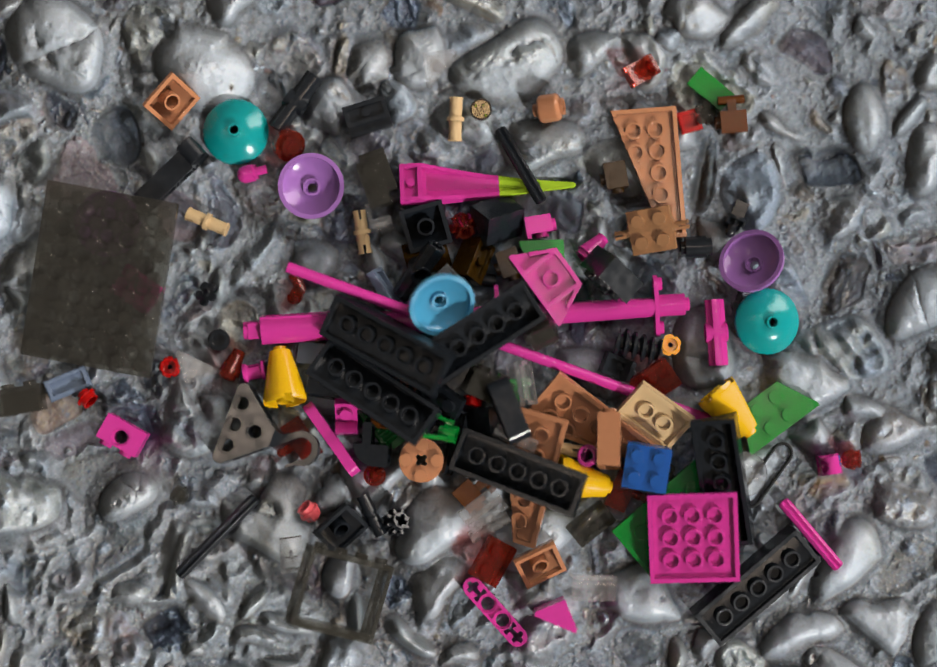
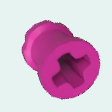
(254, 371)

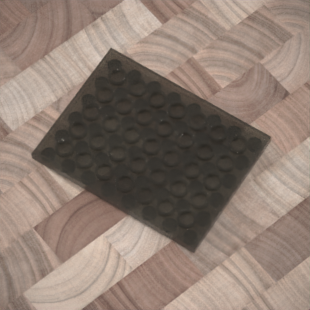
(99, 278)

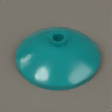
(243, 145)
(753, 321)

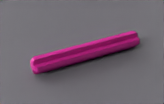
(810, 534)

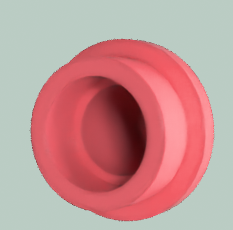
(309, 511)

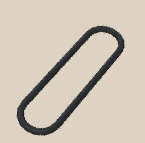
(778, 474)

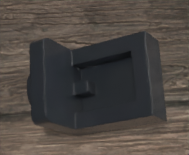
(617, 367)

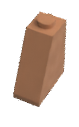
(609, 440)

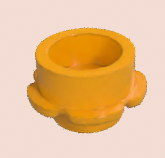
(669, 338)

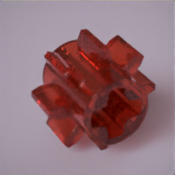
(462, 225)

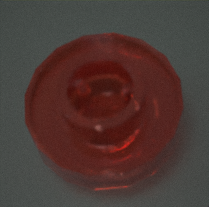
(288, 144)

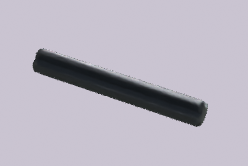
(520, 165)

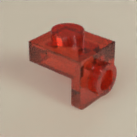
(641, 71)

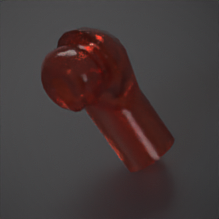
(298, 290)

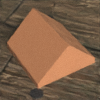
(171, 101)
(539, 564)

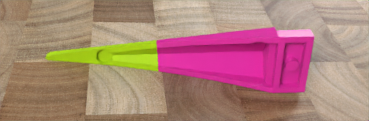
(427, 183)

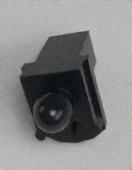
(735, 219)

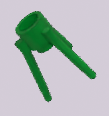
(446, 432)

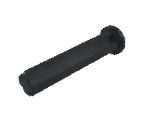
(452, 447)

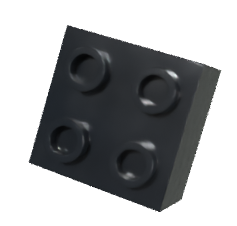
(611, 275)

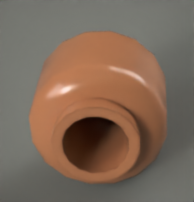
(549, 108)

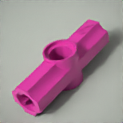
(716, 332)

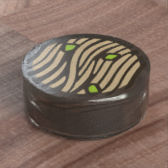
(480, 109)

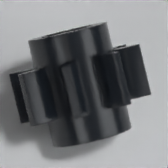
(396, 522)

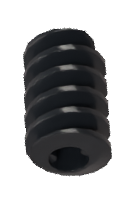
(638, 346)

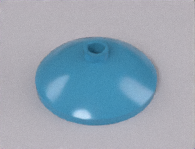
(437, 315)

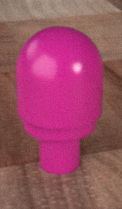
(251, 173)

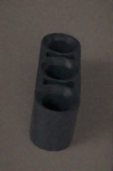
(508, 410)

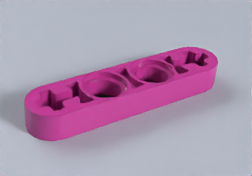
(331, 439)
(492, 613)

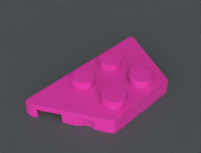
(549, 279)

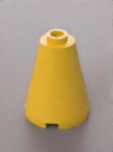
(283, 380)
(729, 399)
(598, 482)

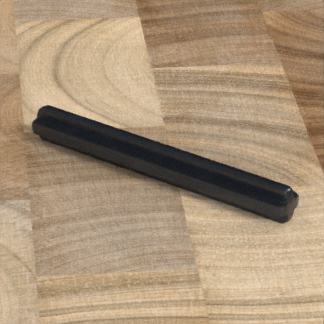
(217, 536)

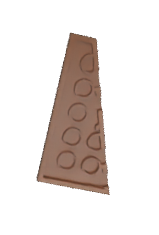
(654, 151)
(572, 402)
(526, 515)

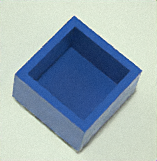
(646, 467)

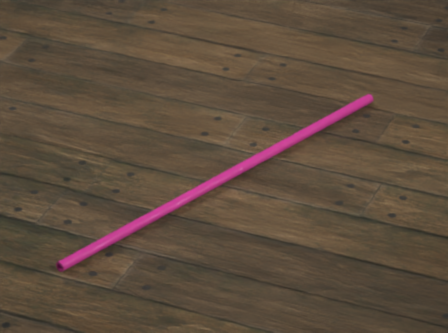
(510, 347)

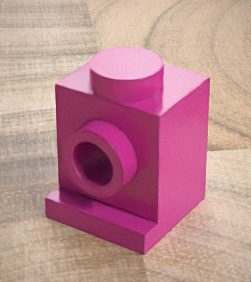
(539, 225)

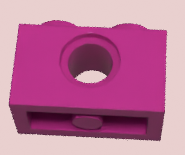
(135, 436)

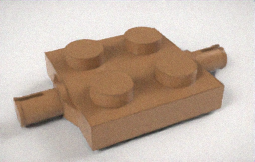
(651, 230)

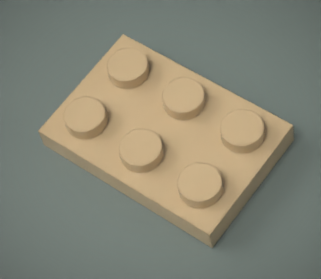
(655, 415)

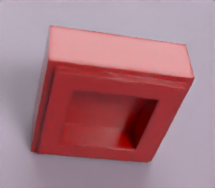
(688, 121)

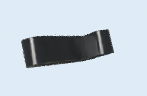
(175, 171)

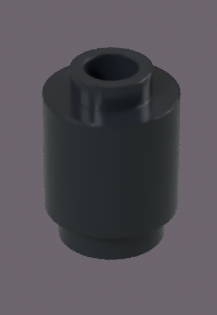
(696, 247)

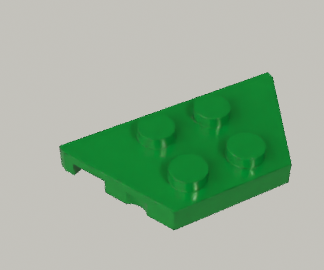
(775, 412)

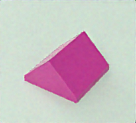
(557, 613)

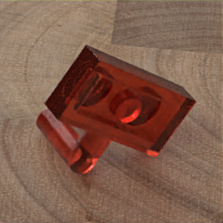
(301, 445)
(620, 496)

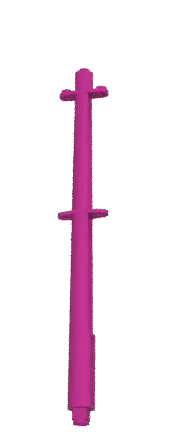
(306, 326)

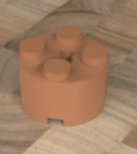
(421, 473)

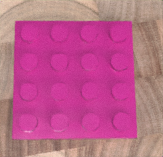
(693, 537)

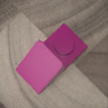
(345, 418)

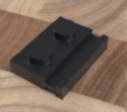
(367, 117)

